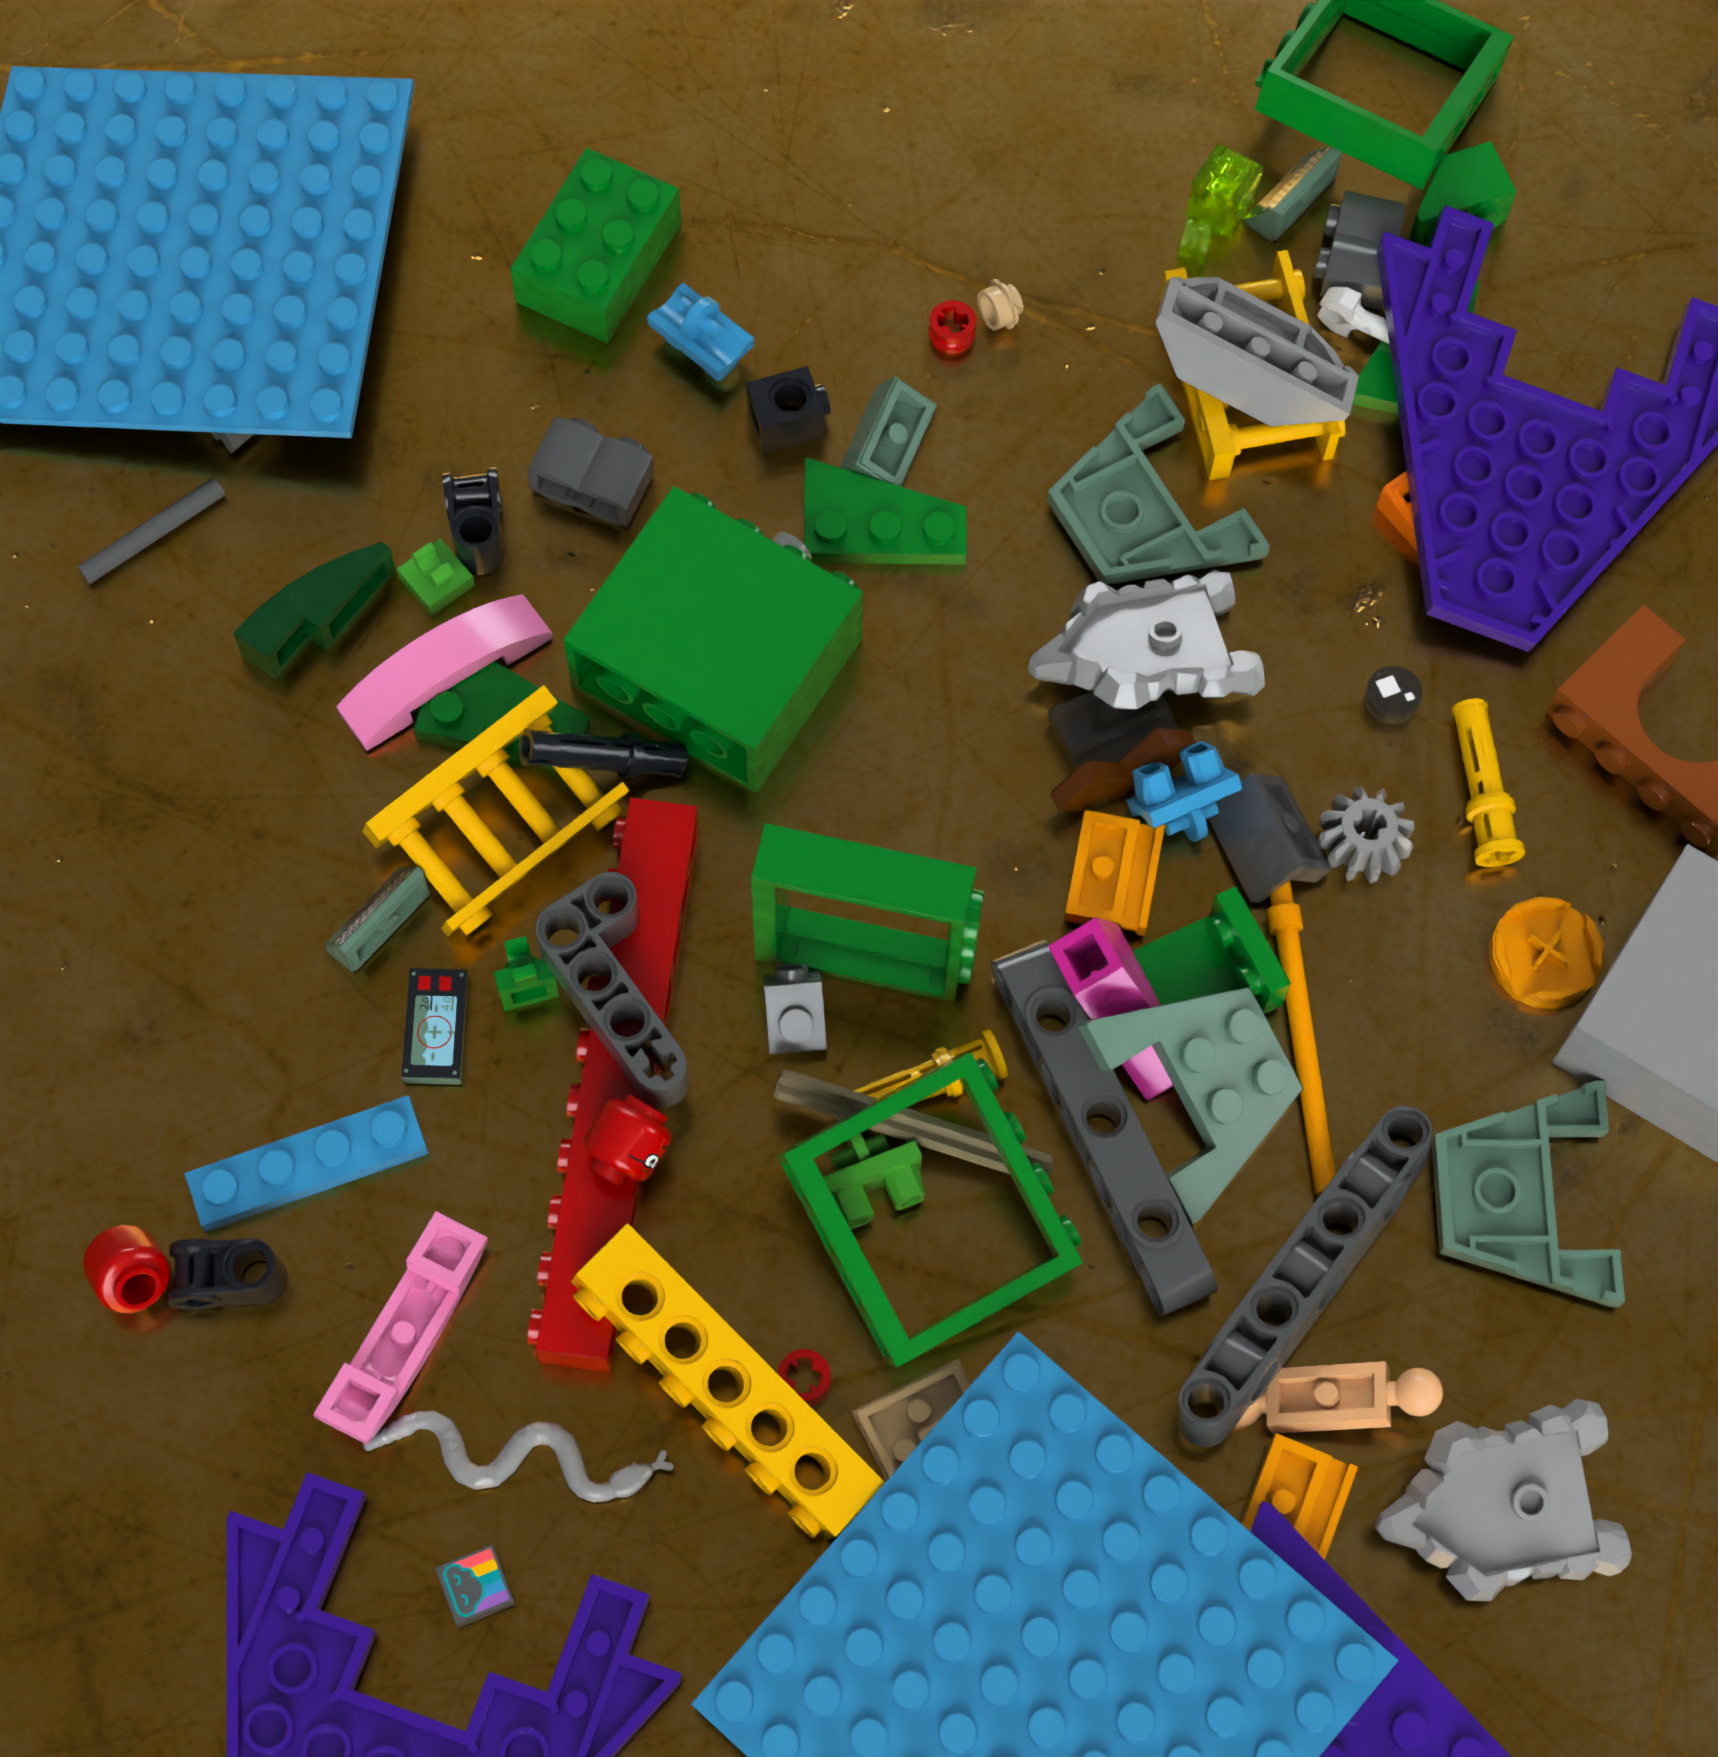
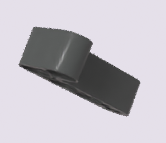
(620, 998)

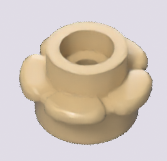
(1000, 305)

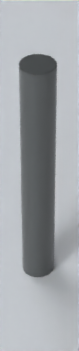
(151, 530)

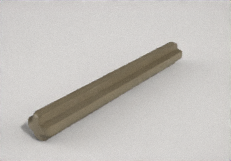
(904, 1125)

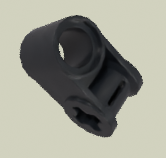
(473, 513)
(212, 1272)

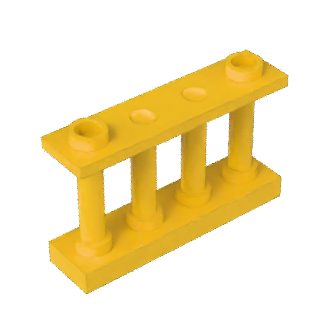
(1224, 441)
(444, 792)

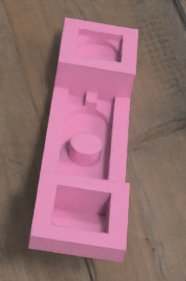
(437, 662)
(404, 1331)

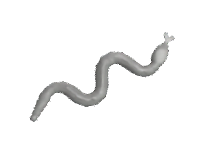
(621, 1484)

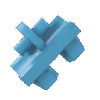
(701, 331)
(1186, 800)

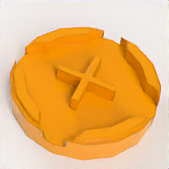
(1546, 953)

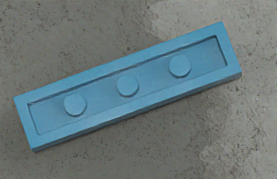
(306, 1163)

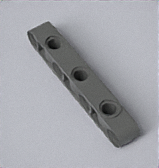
(1117, 1162)
(1304, 1275)

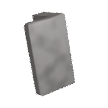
(1267, 837)

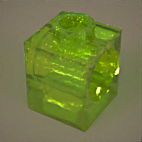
(1224, 190)

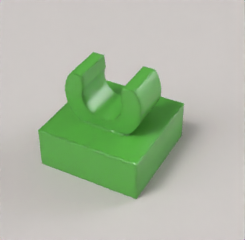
(435, 576)

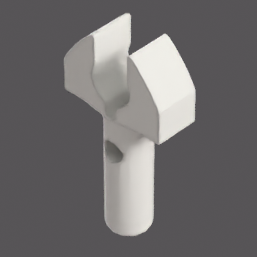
(1343, 312)

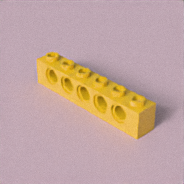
(846, 1477)

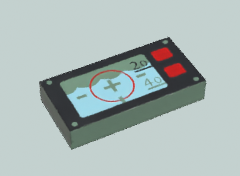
(435, 1026)

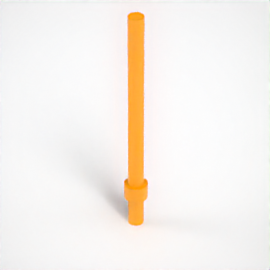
(1285, 923)

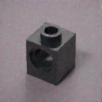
(783, 429)

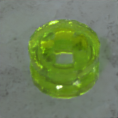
(1196, 240)

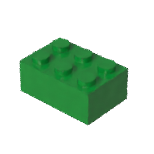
(596, 245)

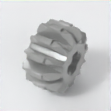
(1353, 849)

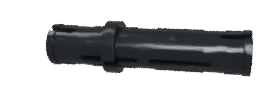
(623, 754)

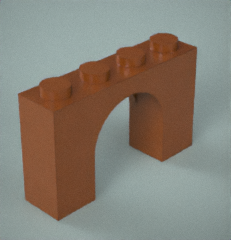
(1602, 712)

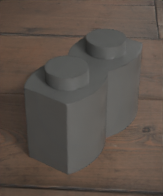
(1353, 251)
(591, 470)

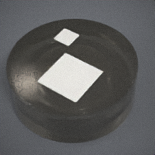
(1393, 694)

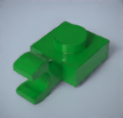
(524, 977)

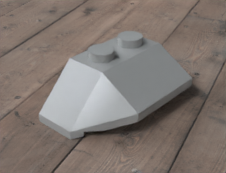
(1252, 354)

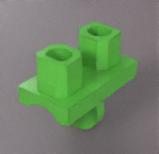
(894, 1169)

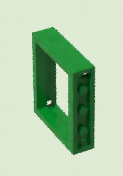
(1358, 132)
(873, 879)
(845, 1251)

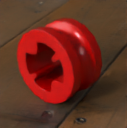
(941, 335)
(819, 1370)

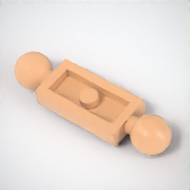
(1342, 1397)

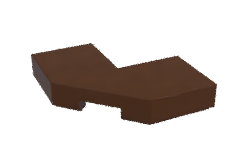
(1103, 782)

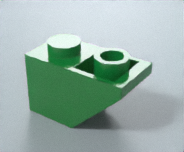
(1469, 182)

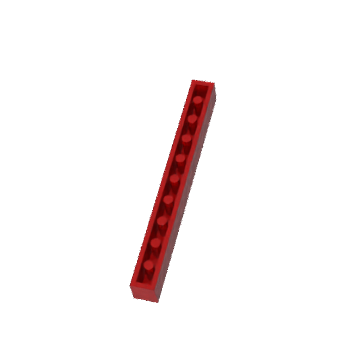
(658, 858)

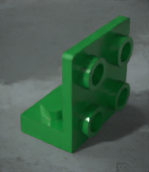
(1215, 957)

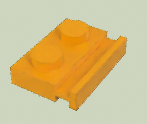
(1114, 871)
(1304, 1488)

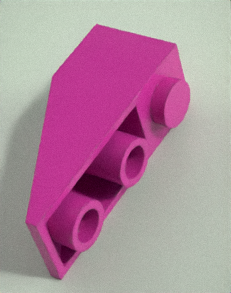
(1109, 983)

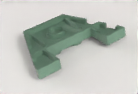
(1127, 516)
(1223, 1071)
(1500, 1196)

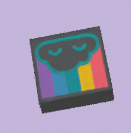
(475, 1586)

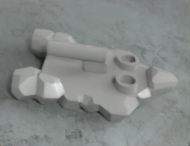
(1150, 641)
(1510, 1503)

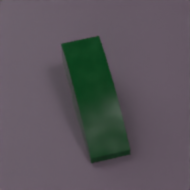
(314, 608)

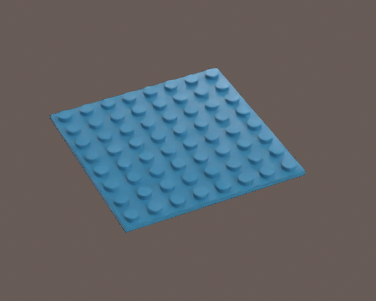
(193, 246)
(1044, 1598)

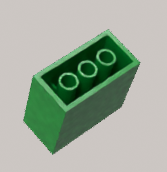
(715, 637)

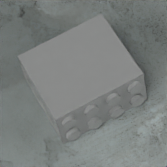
(1657, 1011)

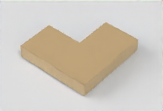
(905, 1416)

